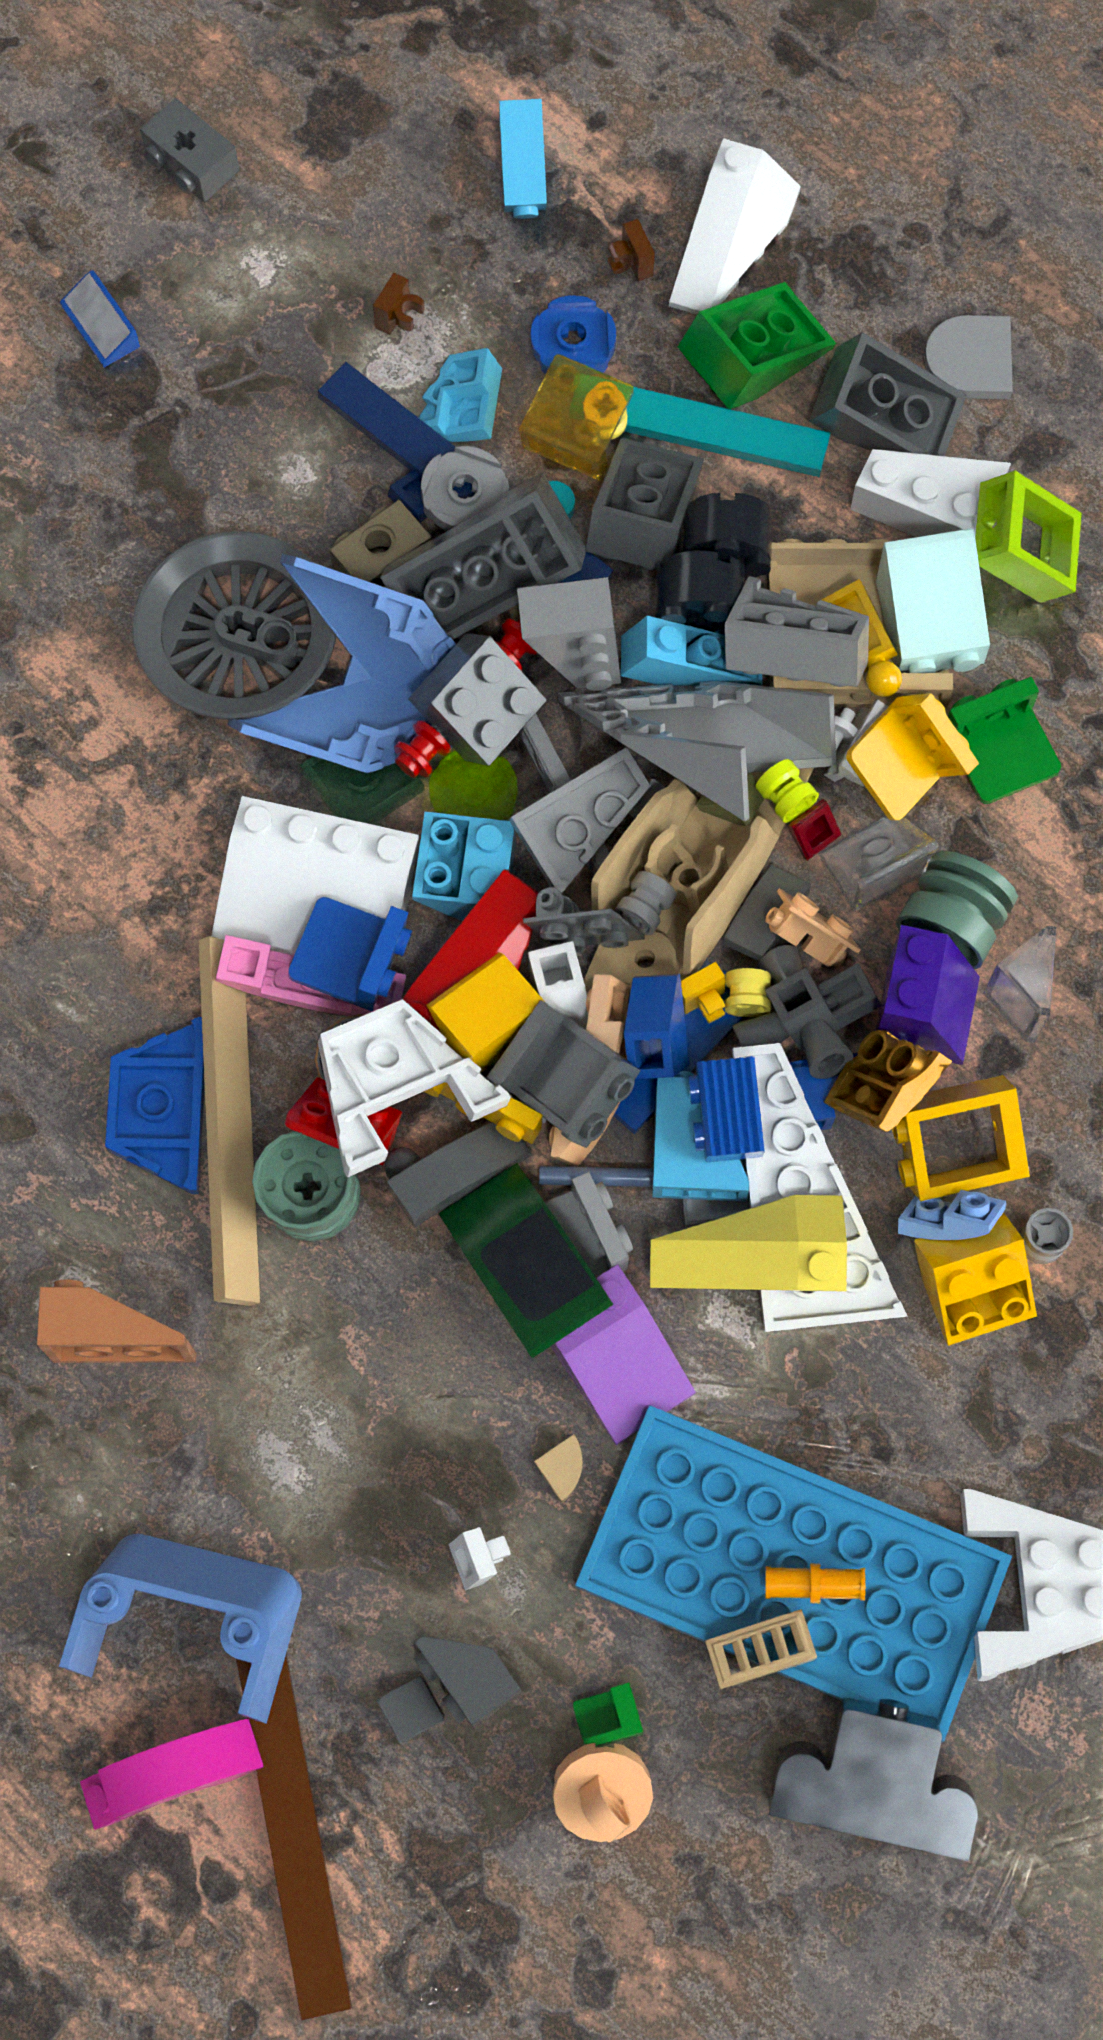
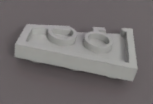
(579, 816)

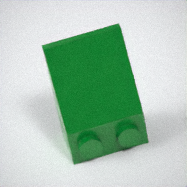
(754, 343)

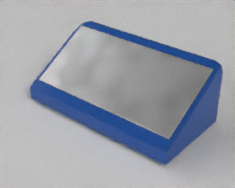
(100, 320)

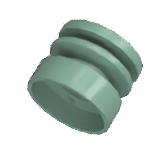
(962, 901)
(286, 1169)

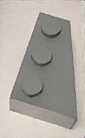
(573, 630)
(795, 639)

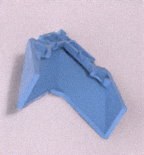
(392, 652)

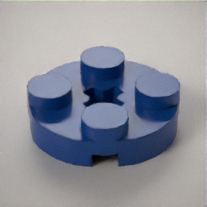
(578, 315)

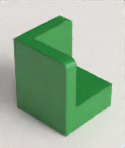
(608, 1717)

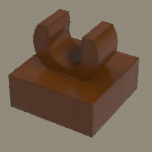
(632, 252)
(392, 304)

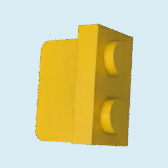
(908, 753)

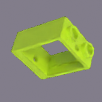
(1000, 551)

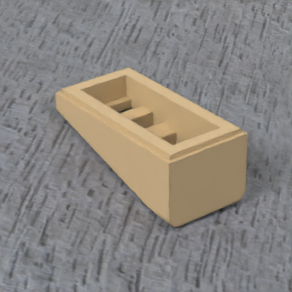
(801, 1636)

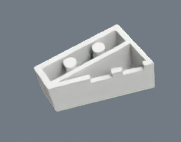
(922, 491)

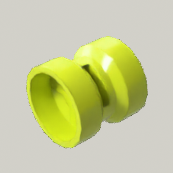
(787, 790)

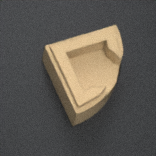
(562, 1467)

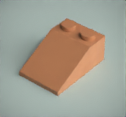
(93, 1328)

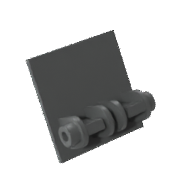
(563, 921)

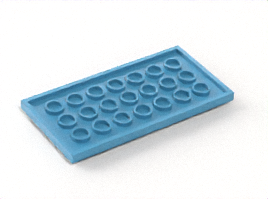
(709, 1514)

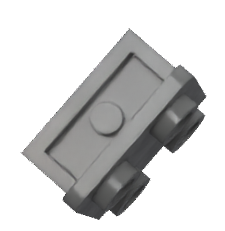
(589, 1225)

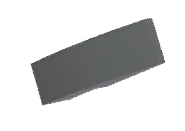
(454, 1172)

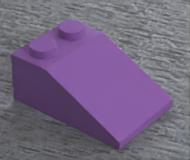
(623, 1361)

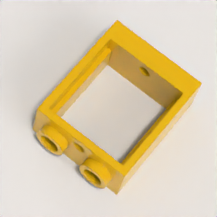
(1008, 1135)

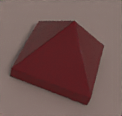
(815, 829)

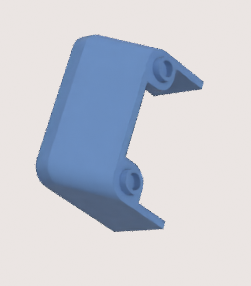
(255, 1597)

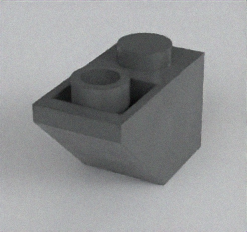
(471, 1674)

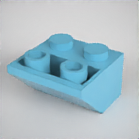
(460, 860)

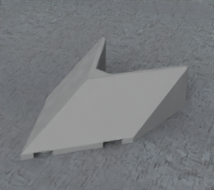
(716, 731)

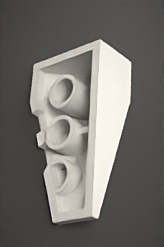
(738, 216)

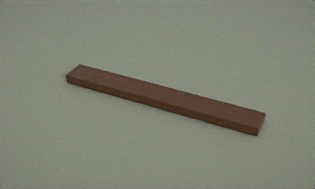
(298, 1855)

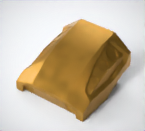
(885, 1080)

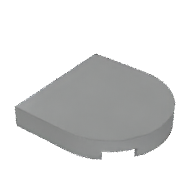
(973, 355)

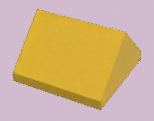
(485, 1011)

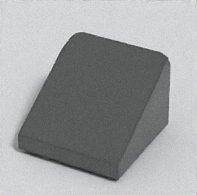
(410, 1710)

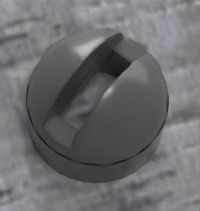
(399, 1160)

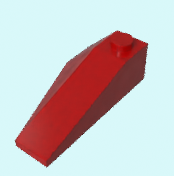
(488, 929)

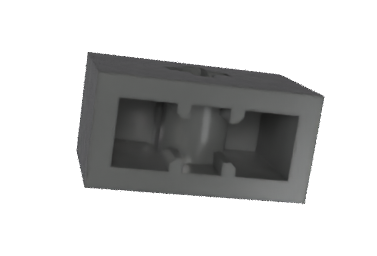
(189, 150)

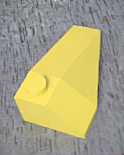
(774, 1246)

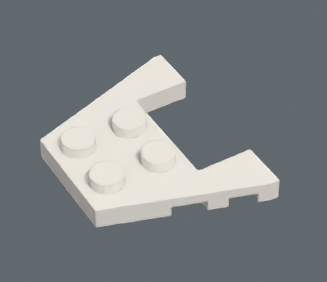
(385, 1062)
(1057, 1581)

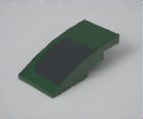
(525, 1260)

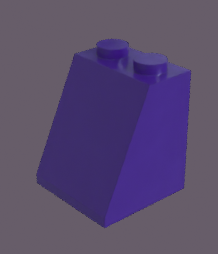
(929, 993)

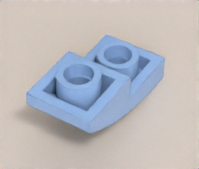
(965, 1218)

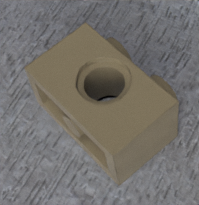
(386, 527)

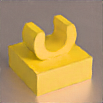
(704, 991)

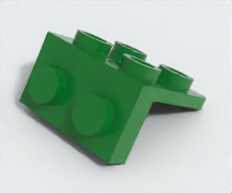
(1005, 740)

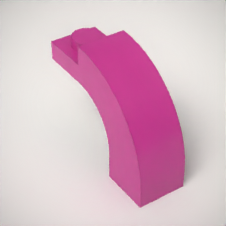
(171, 1772)

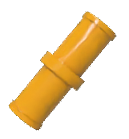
(815, 1583)

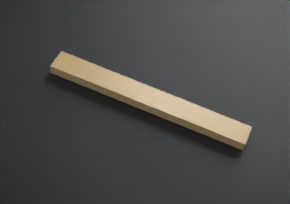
(228, 1134)

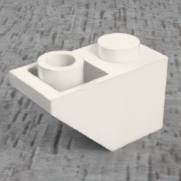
(559, 980)

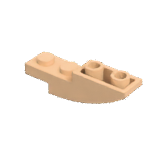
(606, 1021)

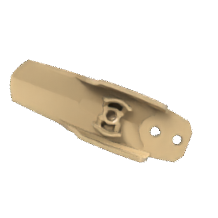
(704, 861)

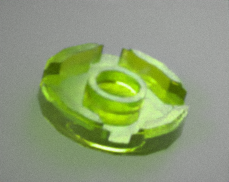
(473, 788)

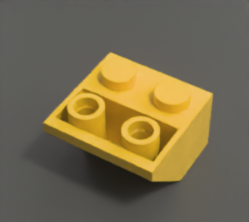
(977, 1281)

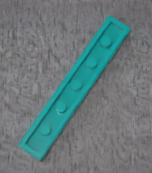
(727, 432)

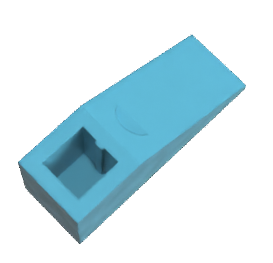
(677, 655)

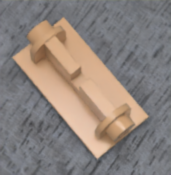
(800, 916)

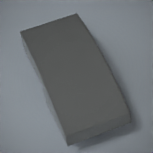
(749, 930)

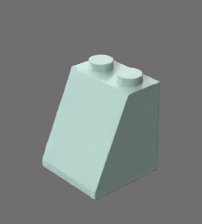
(934, 602)

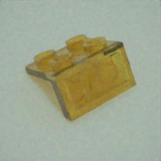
(575, 416)

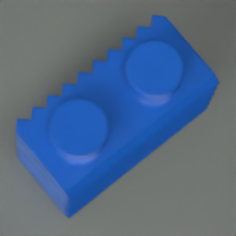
(728, 1109)

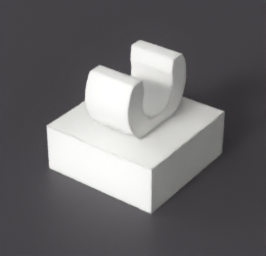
(476, 1557)

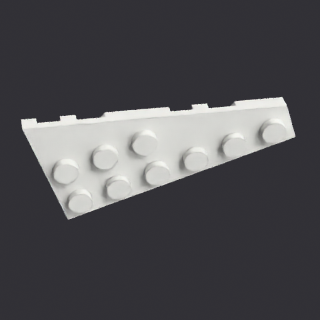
(801, 1164)

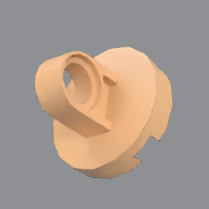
(602, 1792)

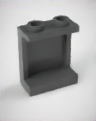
(565, 1074)

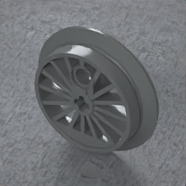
(235, 633)

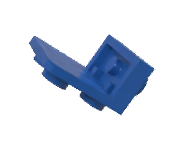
(349, 952)

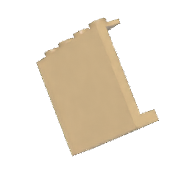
(821, 570)

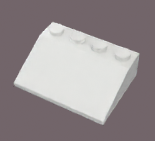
(291, 857)

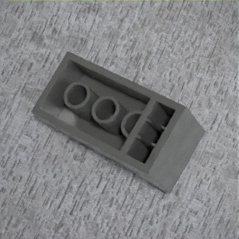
(482, 562)

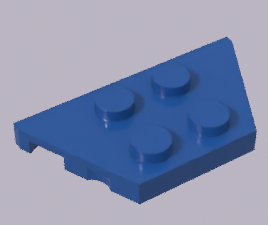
(159, 1106)

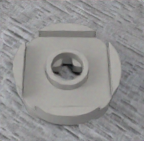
(455, 469)

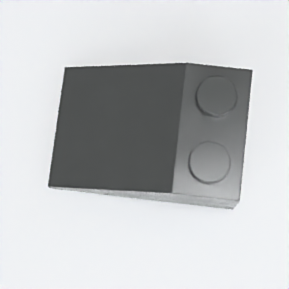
(885, 401)
(643, 504)

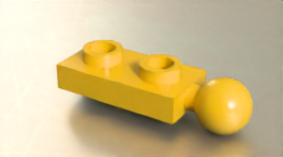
(882, 676)

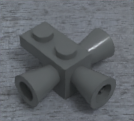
(809, 1010)

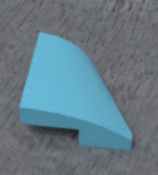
(464, 397)

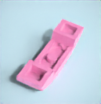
(264, 973)

